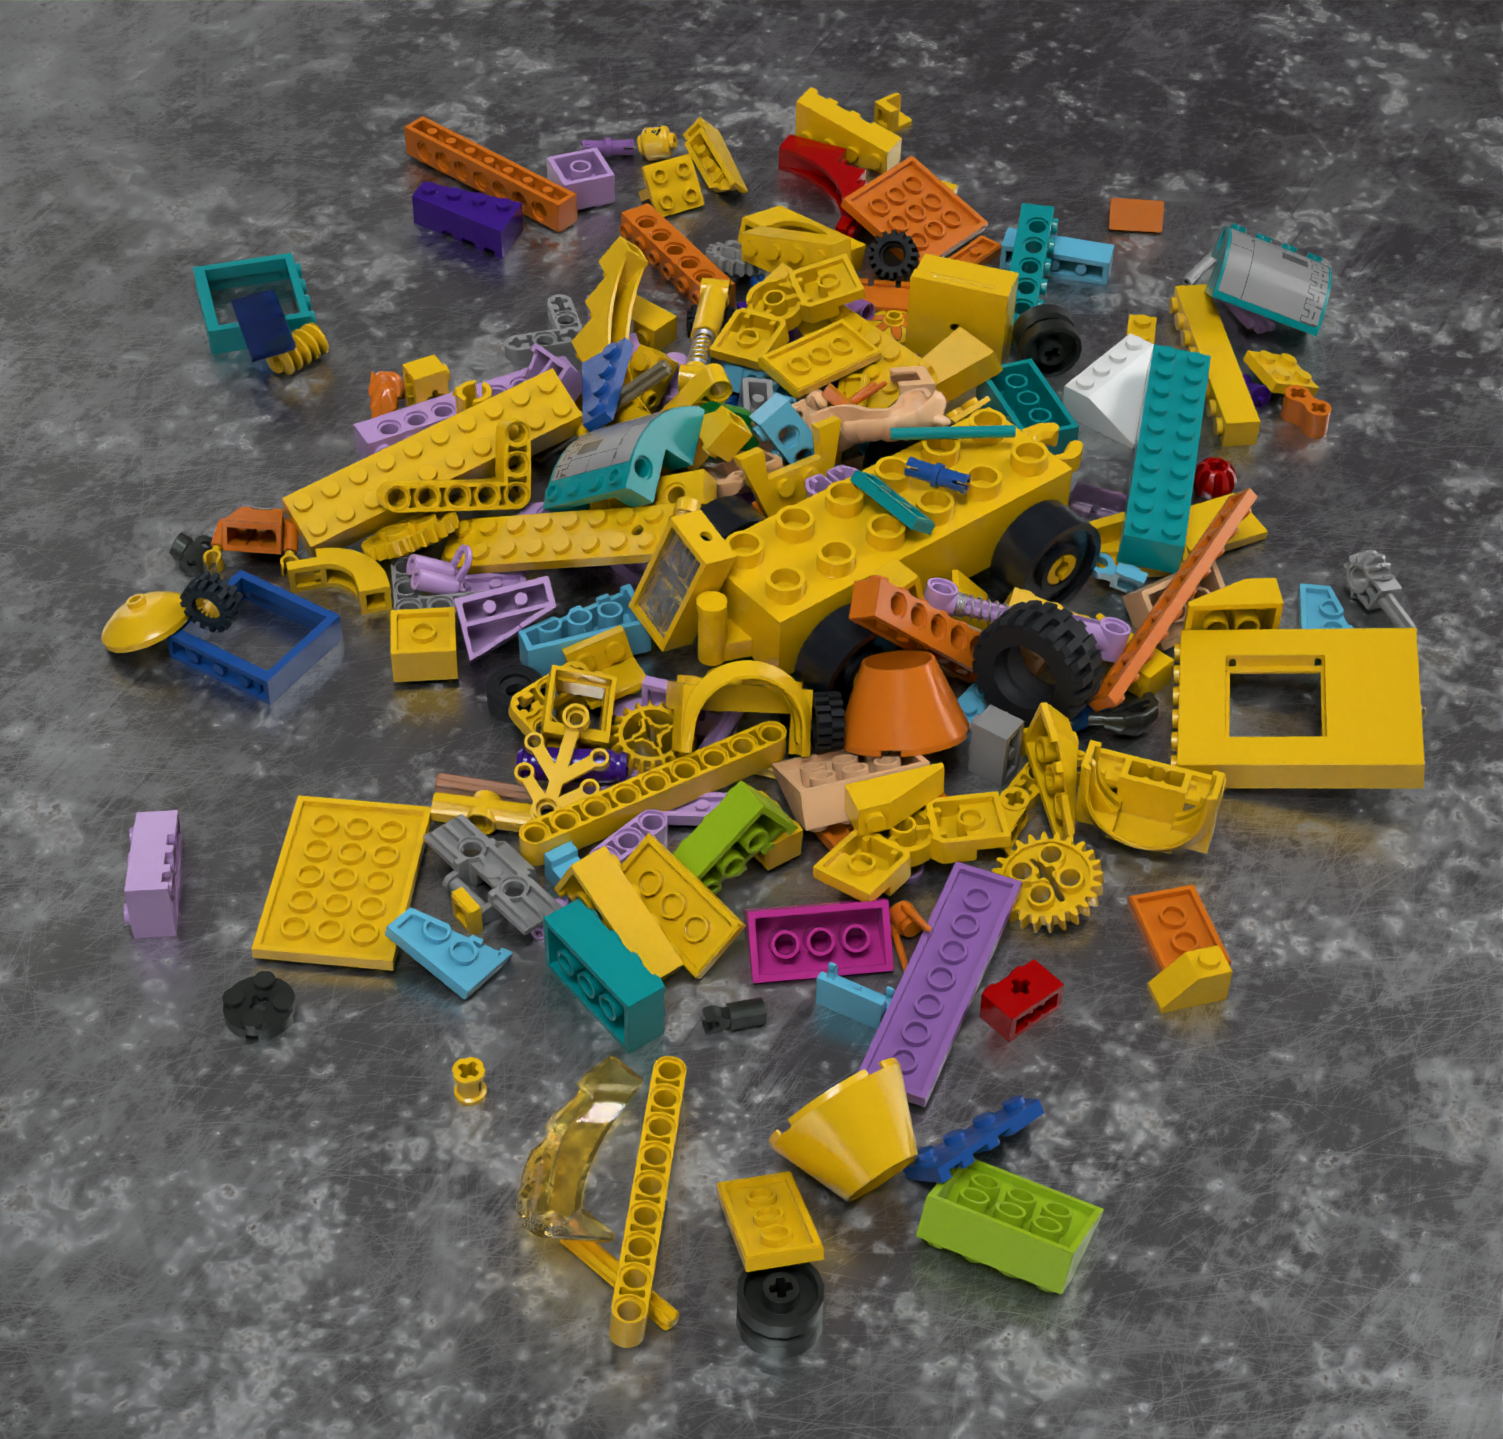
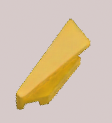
(713, 158)

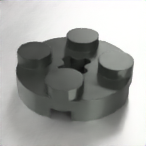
(256, 990)

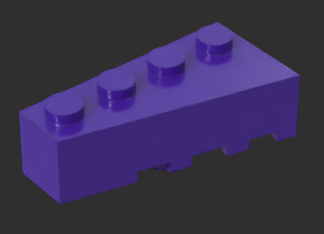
(469, 216)

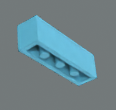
(1071, 258)

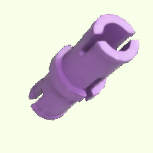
(610, 147)

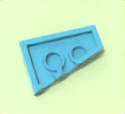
(1320, 608)
(450, 956)

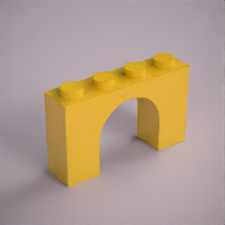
(787, 219)

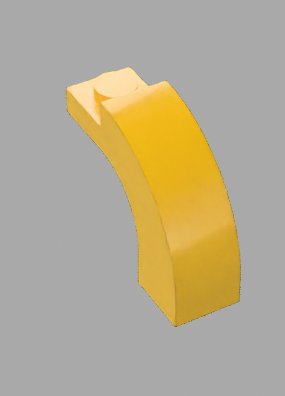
(343, 570)

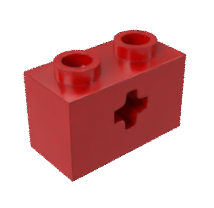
(1021, 1000)

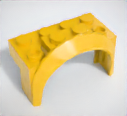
(762, 690)

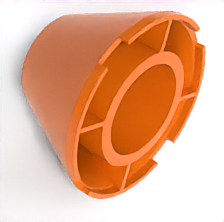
(902, 706)

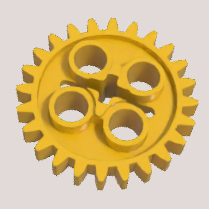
(410, 534)
(1072, 866)

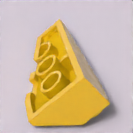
(1053, 760)

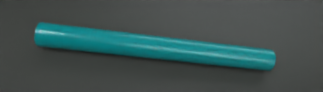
(953, 432)

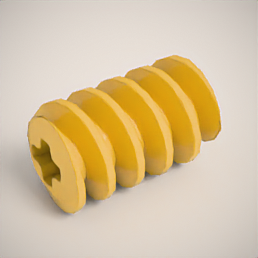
(309, 346)

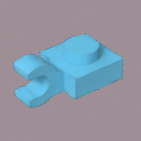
(1122, 577)

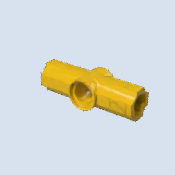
(484, 810)

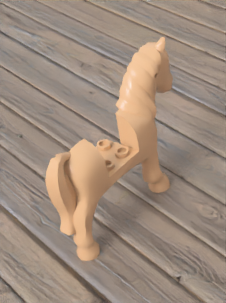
(858, 425)

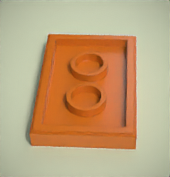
(1173, 923)

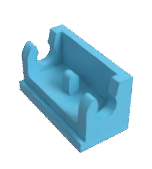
(851, 998)

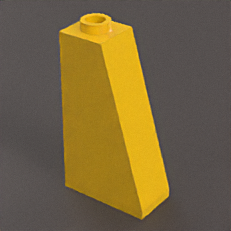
(961, 364)

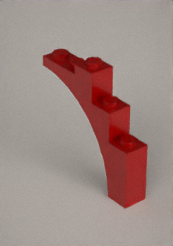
(828, 170)

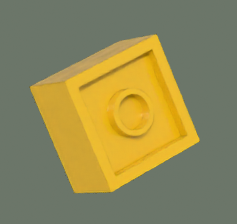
(424, 644)

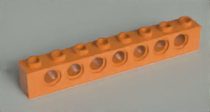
(490, 173)

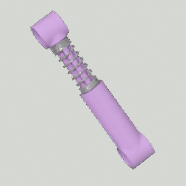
(944, 595)

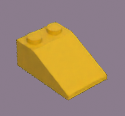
(1242, 605)

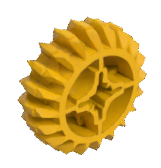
(651, 722)

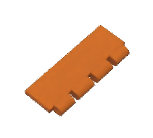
(886, 296)

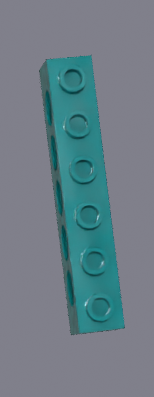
(1031, 253)

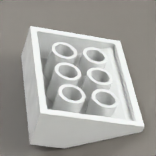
(1111, 390)

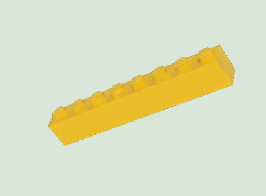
(1226, 392)

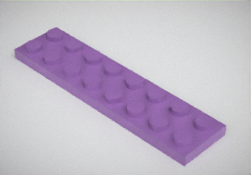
(943, 977)

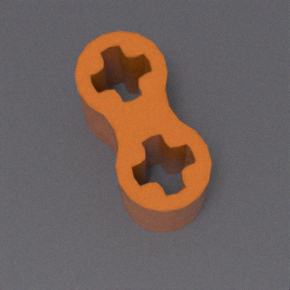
(1306, 411)

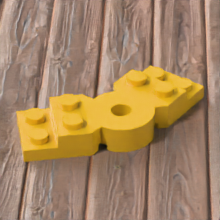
(781, 306)
(944, 831)

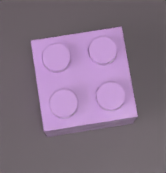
(584, 174)

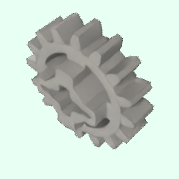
(729, 259)

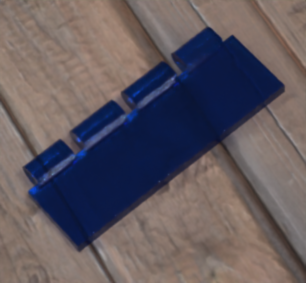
(263, 325)

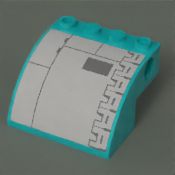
(1270, 279)
(624, 460)

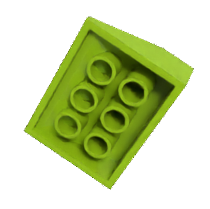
(1010, 1224)

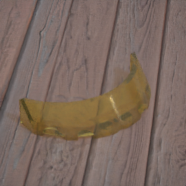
(559, 1165)

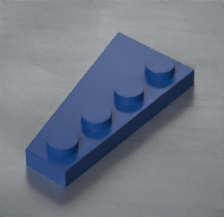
(603, 383)
(960, 1144)

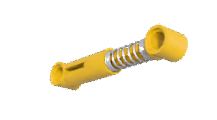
(706, 326)

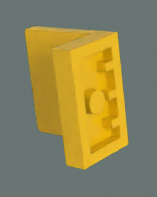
(609, 654)

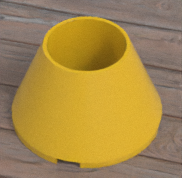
(853, 1133)

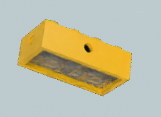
(684, 564)

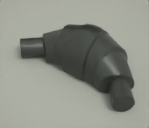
(1128, 718)

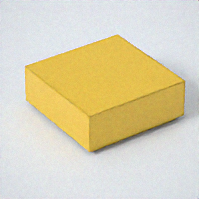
(466, 911)

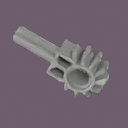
(1374, 586)

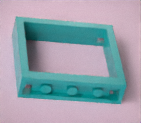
(243, 273)

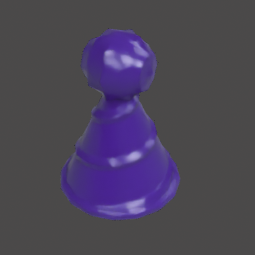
(1259, 393)

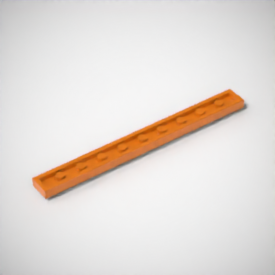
(1170, 604)

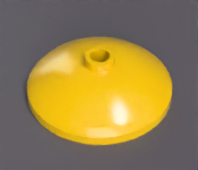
(144, 621)

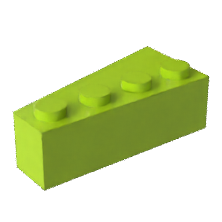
(733, 835)

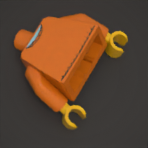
(256, 532)

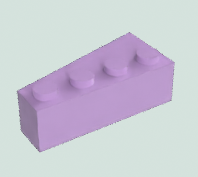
(153, 874)

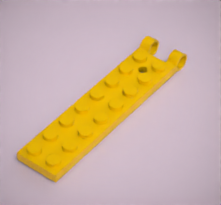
(564, 538)

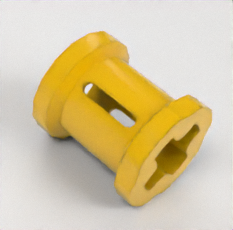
(469, 1085)

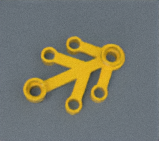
(560, 771)

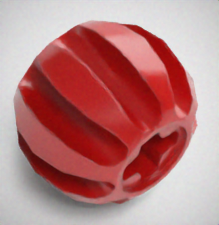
(1214, 478)

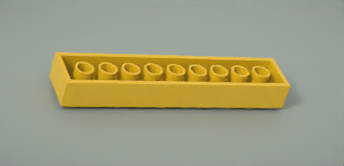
(345, 504)

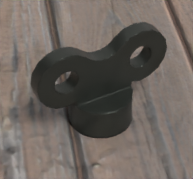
(190, 552)

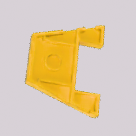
(787, 484)

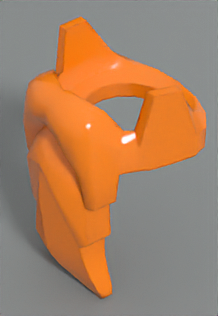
(385, 392)

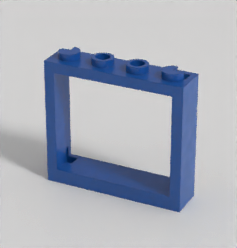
(244, 676)

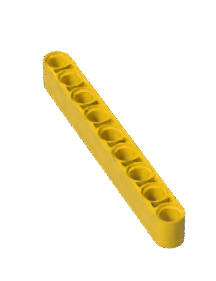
(657, 789)
(647, 1203)

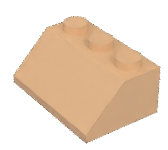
(1143, 599)

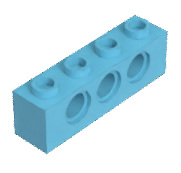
(772, 419)

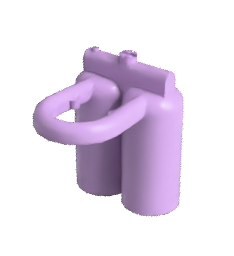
(438, 575)

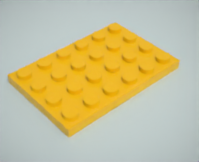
(342, 882)

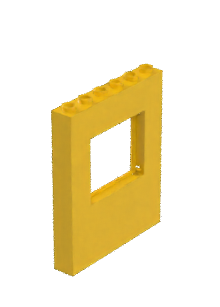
(1366, 708)

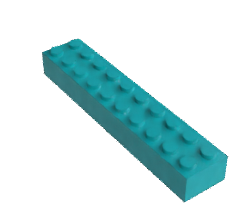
(1164, 460)

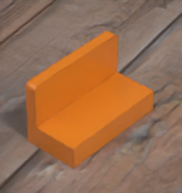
(1135, 215)

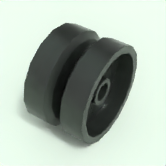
(1047, 338)
(780, 1309)

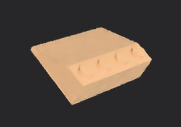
(817, 783)

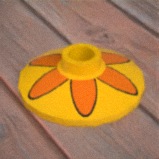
(892, 323)

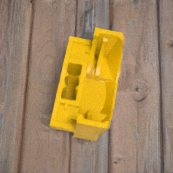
(1148, 802)

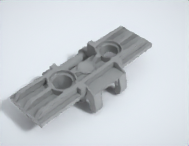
(498, 867)

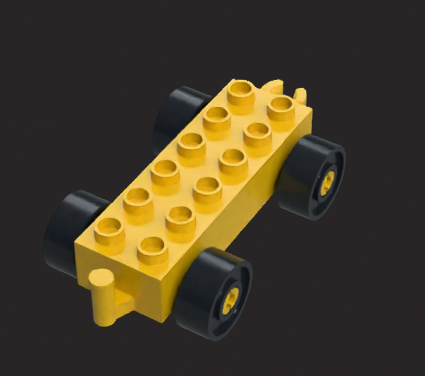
(798, 568)

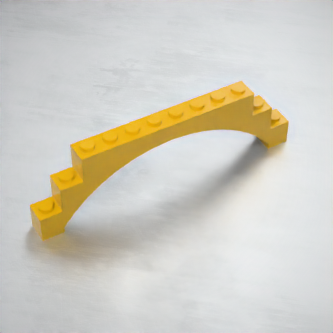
(610, 313)

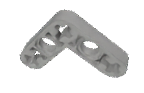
(559, 338)

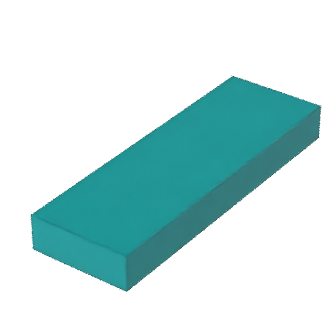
(893, 502)

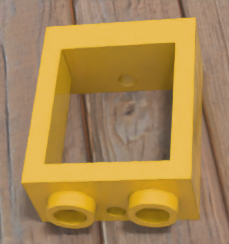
(583, 683)

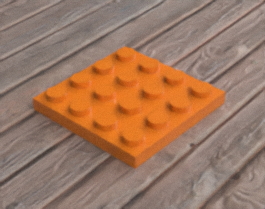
(916, 203)

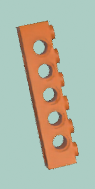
(670, 251)
(914, 625)

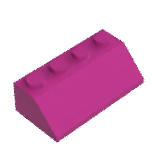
(805, 937)

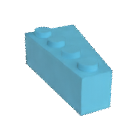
(542, 642)

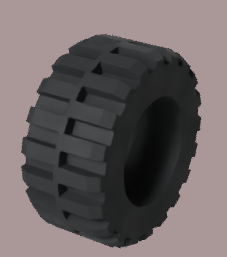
(1054, 637)

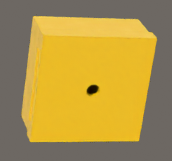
(961, 294)

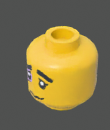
(656, 143)

